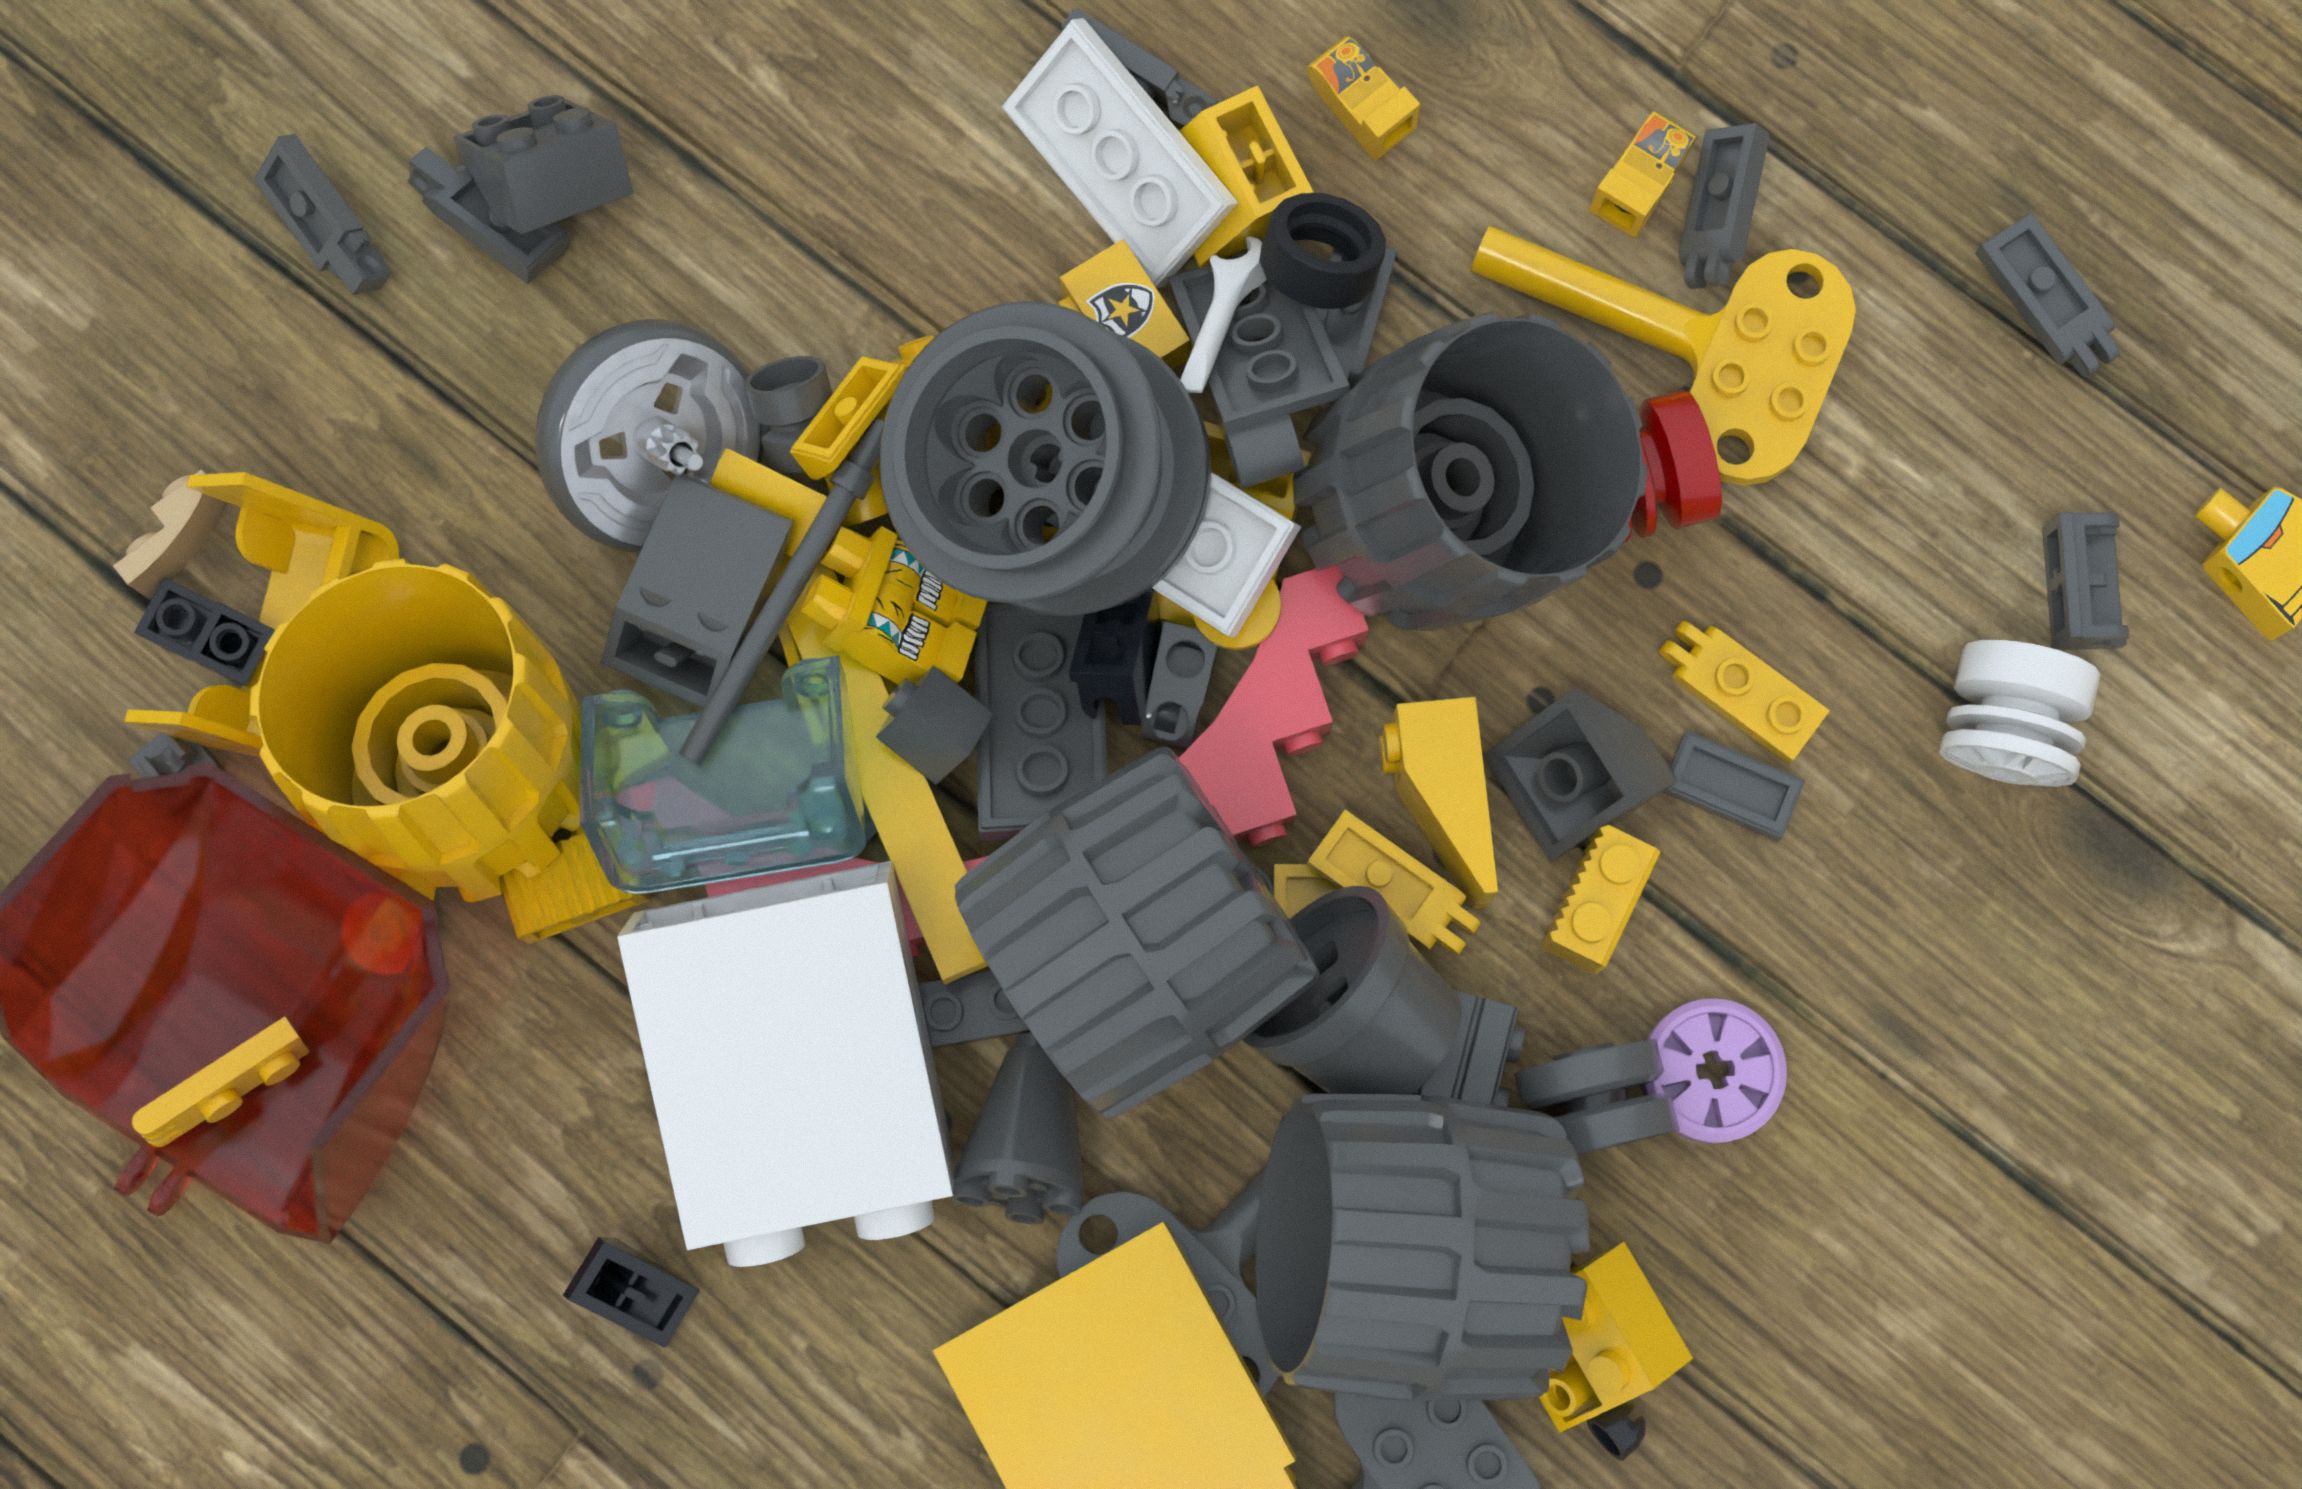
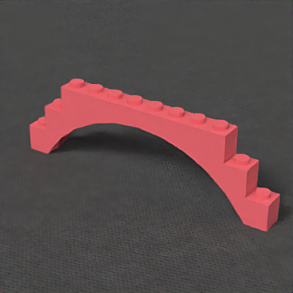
(1235, 757)

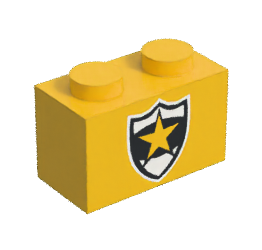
(1125, 301)

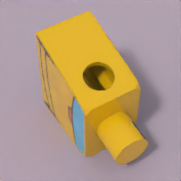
(2258, 556)

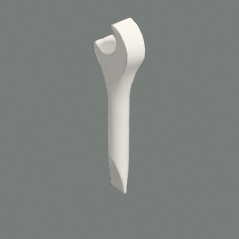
(1232, 283)

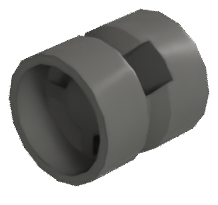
(786, 400)

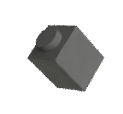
(932, 723)

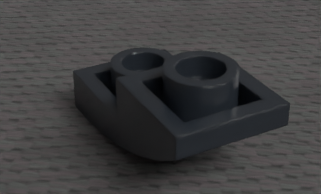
(205, 632)

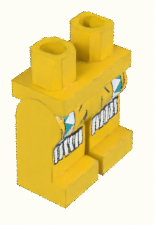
(891, 609)

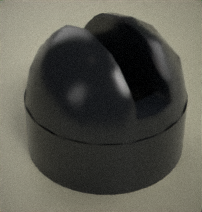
(1617, 1431)

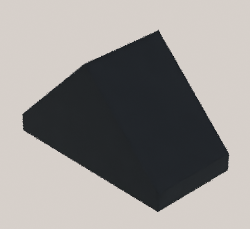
(631, 1290)

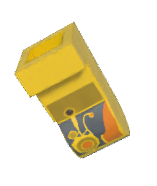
(1363, 97)
(1642, 174)

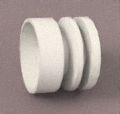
(2020, 712)

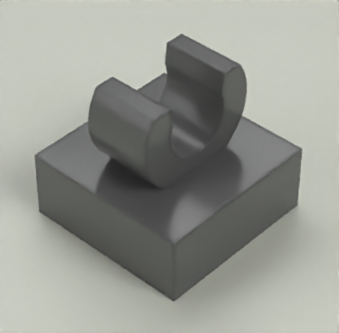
(170, 756)

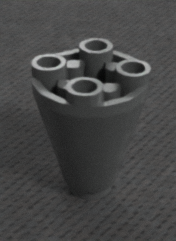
(1024, 1141)

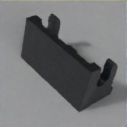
(1118, 657)

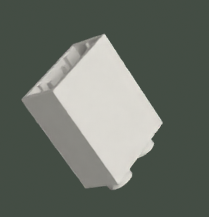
(790, 1062)

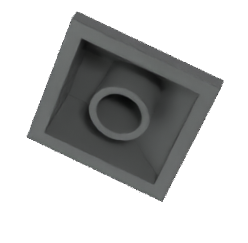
(1577, 770)

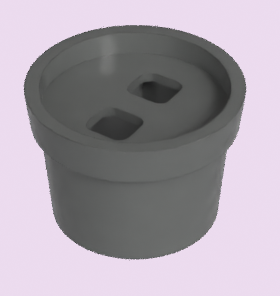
(1378, 1009)

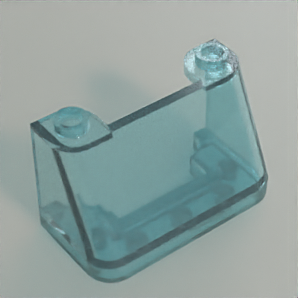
(765, 800)

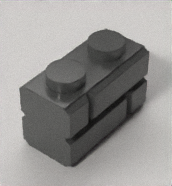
(1479, 1053)

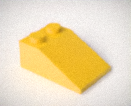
(1442, 783)

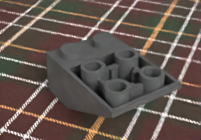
(696, 589)

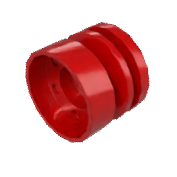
(1680, 465)

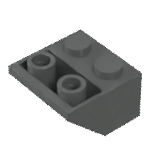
(545, 162)

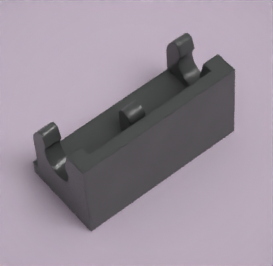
(2083, 581)

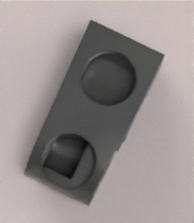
(1178, 686)

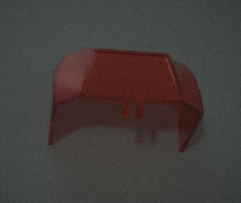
(185, 926)

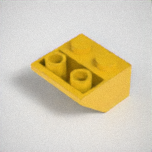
(1252, 161)
(1618, 1346)

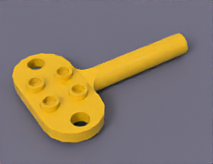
(1753, 364)

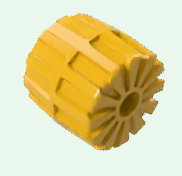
(422, 727)

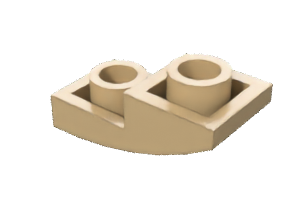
(187, 523)

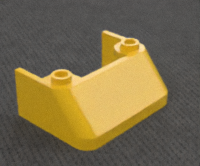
(304, 548)

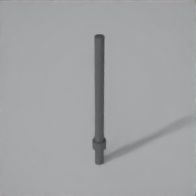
(850, 481)

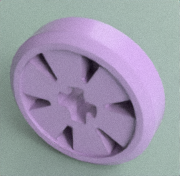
(1733, 1037)

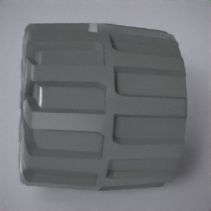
(1472, 472)
(1133, 934)
(1419, 1248)

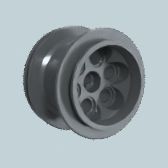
(942, 476)

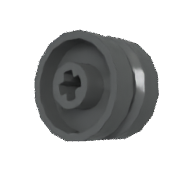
(1595, 1095)

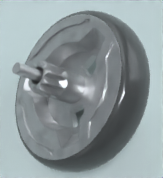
(611, 391)

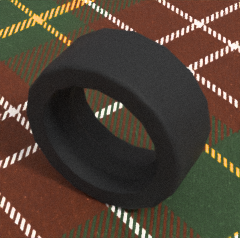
(1315, 279)

